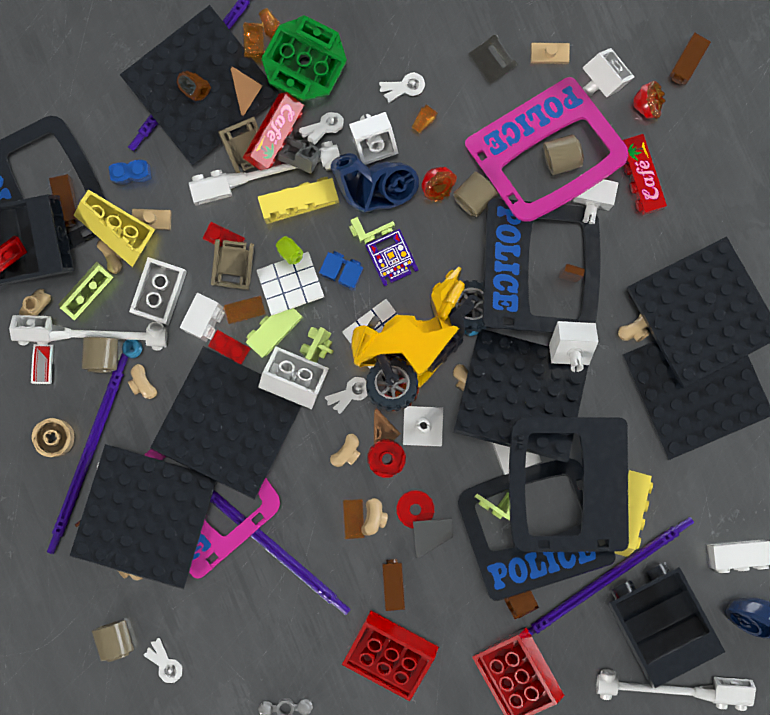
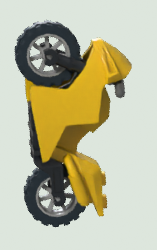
(417, 346)

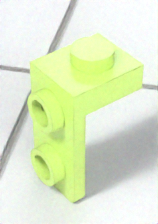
(357, 230)
(501, 510)

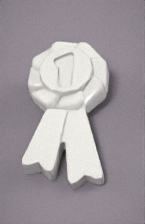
(412, 85)
(329, 123)
(355, 390)
(169, 669)

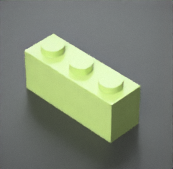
(85, 290)
(272, 331)

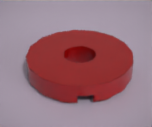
(384, 447)
(414, 497)

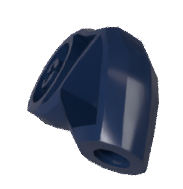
(375, 186)
(751, 616)

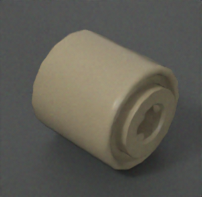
(563, 154)
(475, 194)
(99, 354)
(113, 641)

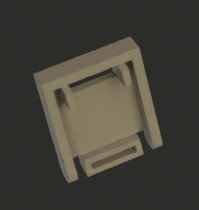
(238, 145)
(232, 260)

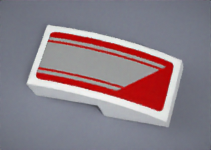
(42, 364)

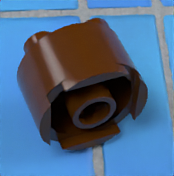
(521, 604)

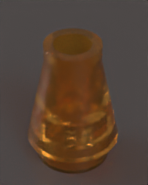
(269, 22)
(424, 118)

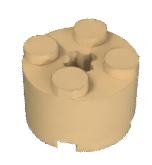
(43, 442)

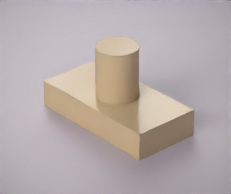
(550, 53)
(154, 218)

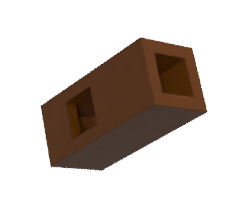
(689, 59)
(63, 187)
(393, 585)

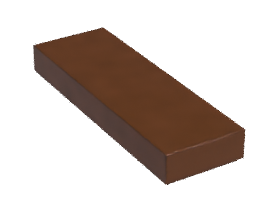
(571, 273)

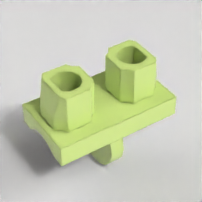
(319, 346)

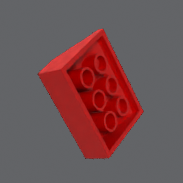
(390, 655)
(518, 675)

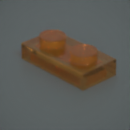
(253, 40)
(244, 309)
(353, 518)

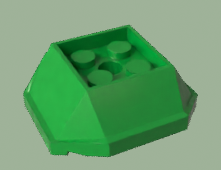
(298, 40)

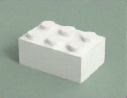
(158, 291)
(202, 317)
(293, 377)
(739, 555)

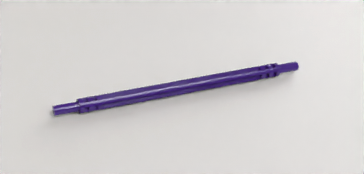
(150, 122)
(63, 518)
(608, 577)
(320, 588)

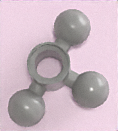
(303, 707)

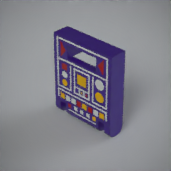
(393, 260)

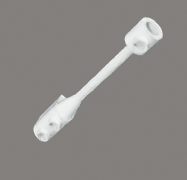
(220, 184)
(41, 330)
(722, 692)

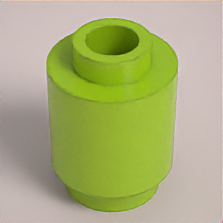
(289, 250)

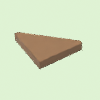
(245, 89)
(383, 428)

